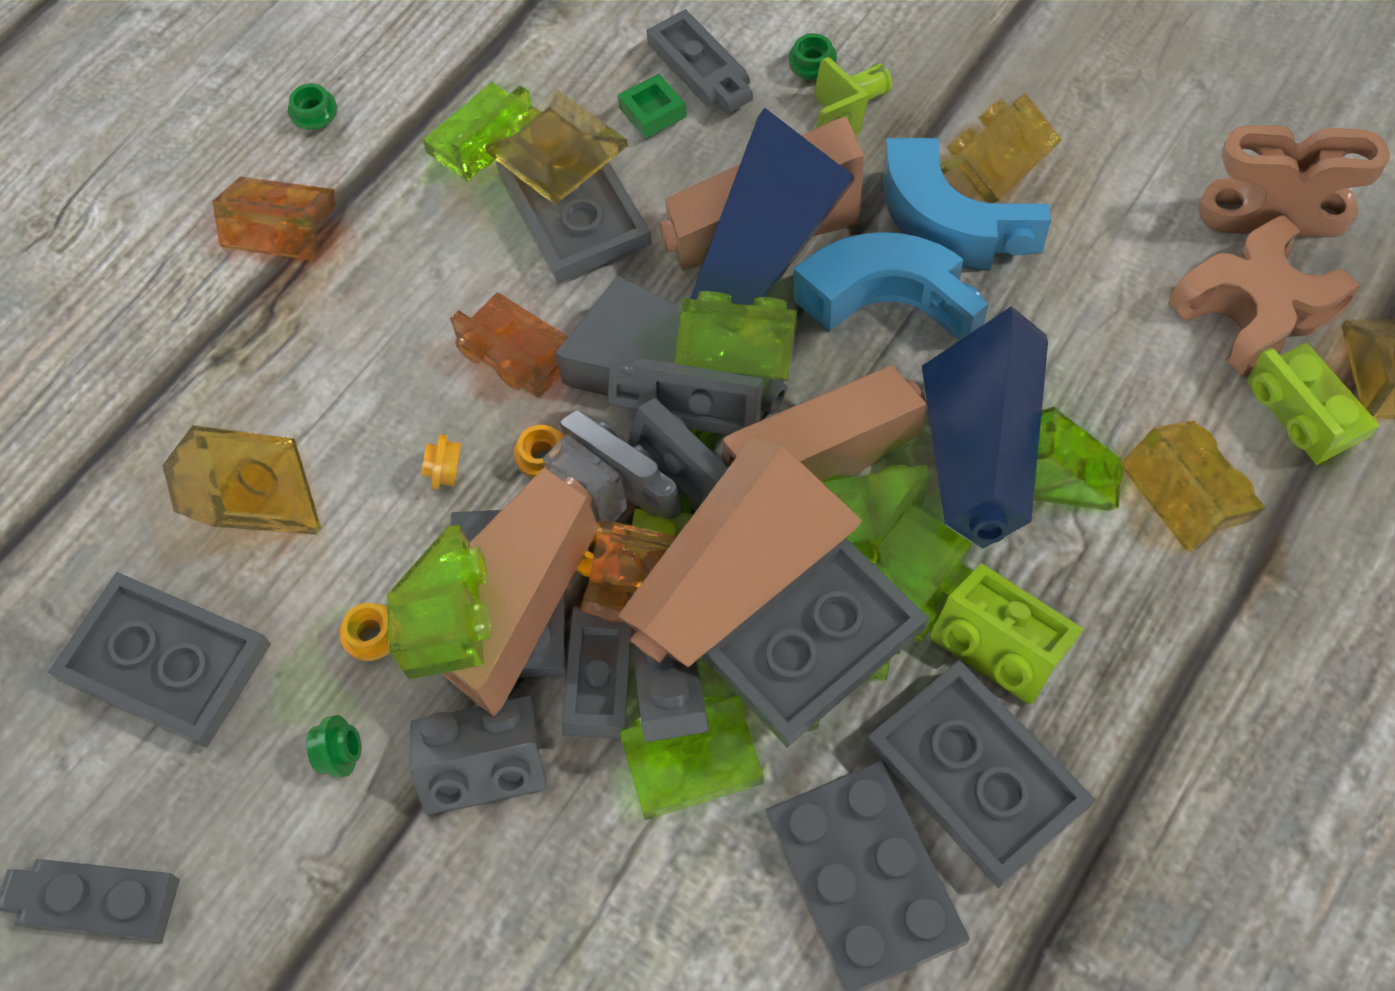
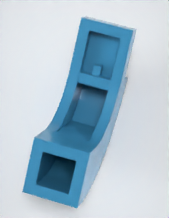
(933, 210)
(888, 269)

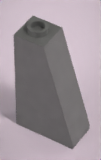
(630, 326)

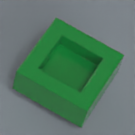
(652, 105)

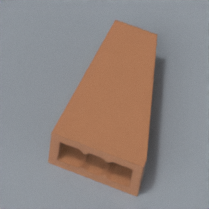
(697, 209)
(843, 427)
(736, 553)
(529, 563)

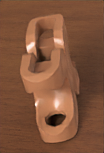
(1292, 179)
(1263, 293)

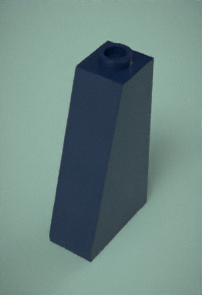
(771, 211)
(987, 425)

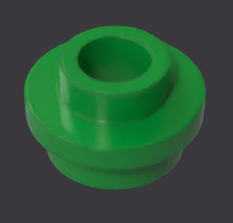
(808, 53)
(311, 107)
(333, 747)

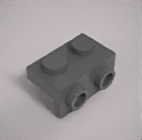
(475, 757)

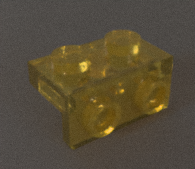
(1003, 148)
(1191, 483)

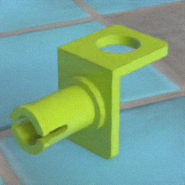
(847, 94)

